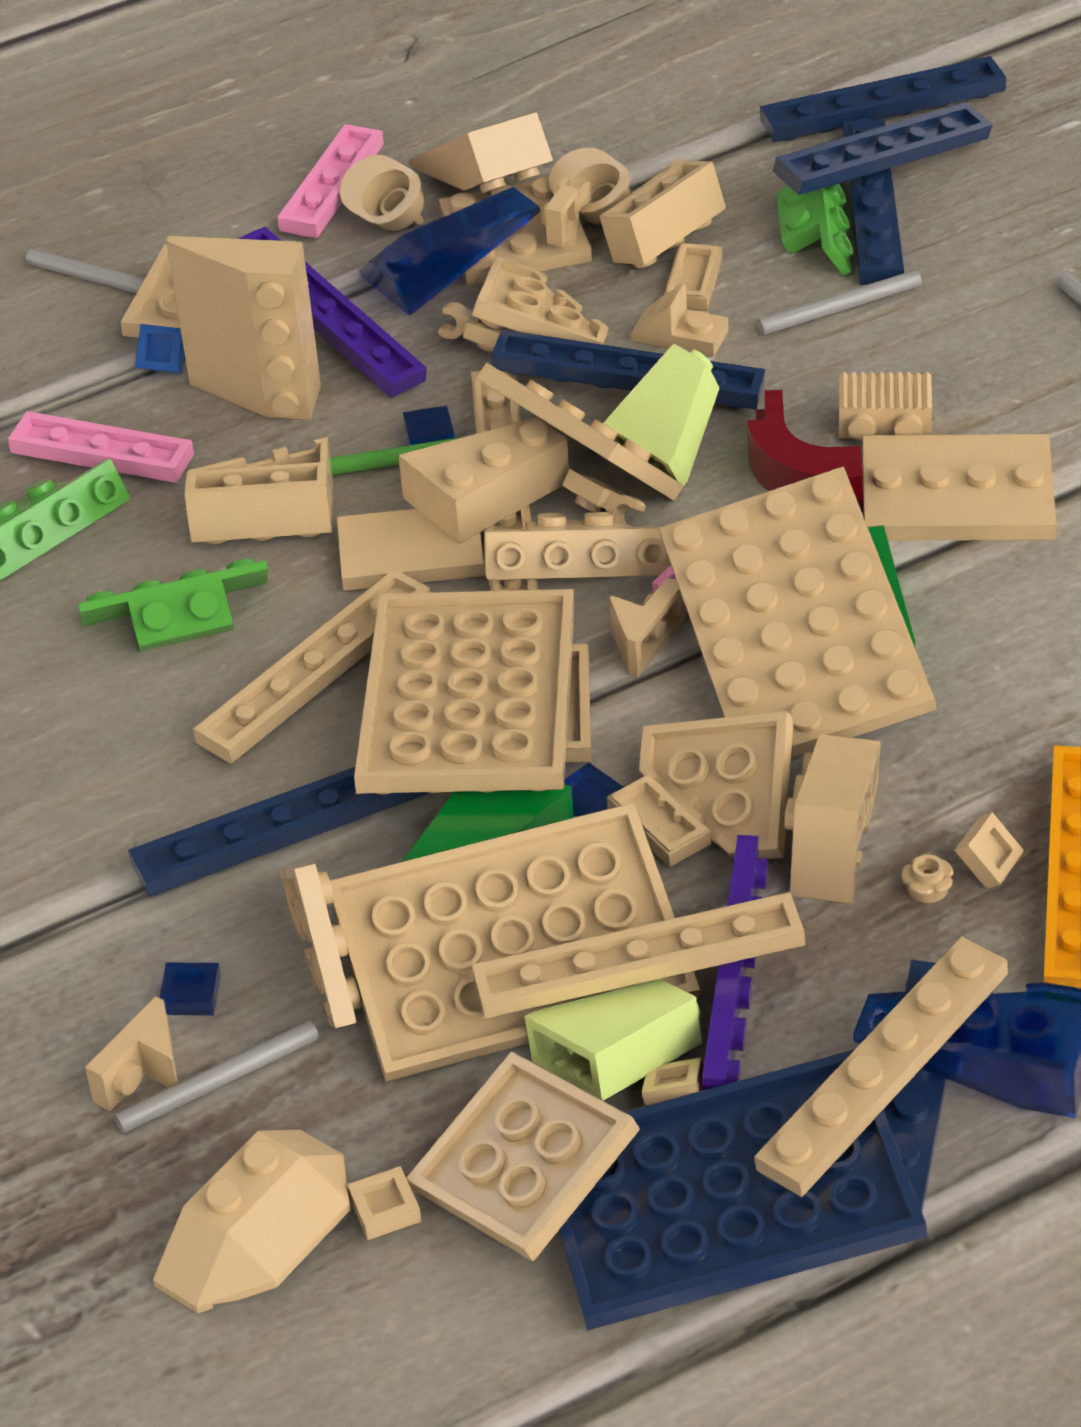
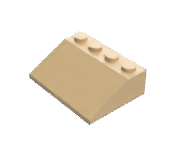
(247, 322)

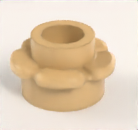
(927, 878)

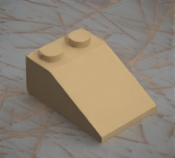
(488, 155)

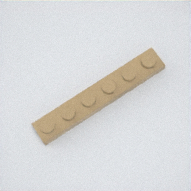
(299, 674)
(638, 955)
(880, 1066)

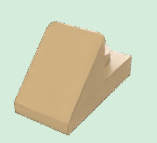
(671, 322)
(646, 628)
(135, 1052)

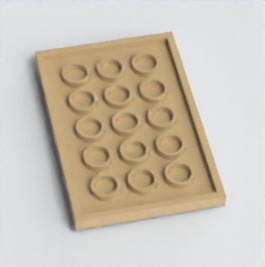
(798, 612)
(467, 692)
(430, 918)

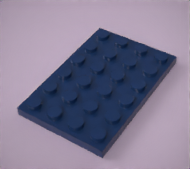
(696, 1219)

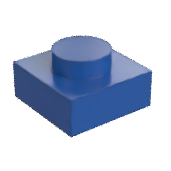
(160, 349)

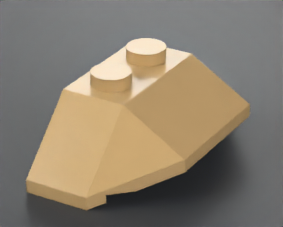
(254, 1220)

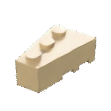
(484, 475)
(262, 498)
(830, 814)

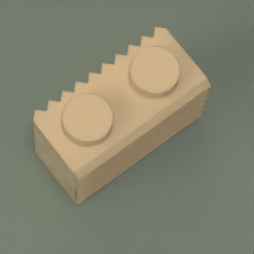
(884, 404)

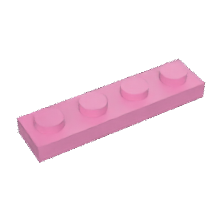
(319, 193)
(91, 443)

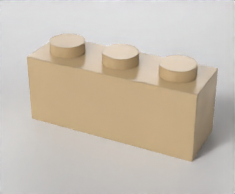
(663, 213)

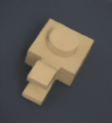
(562, 211)
(469, 326)
(595, 494)

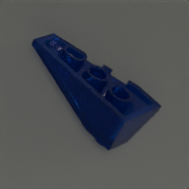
(439, 252)
(1010, 1048)

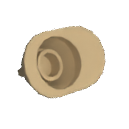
(607, 179)
(383, 193)

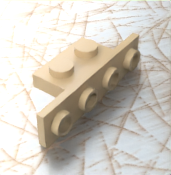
(574, 549)

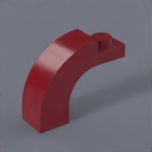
(783, 459)

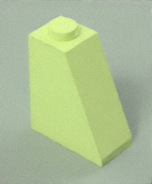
(669, 411)
(614, 1035)

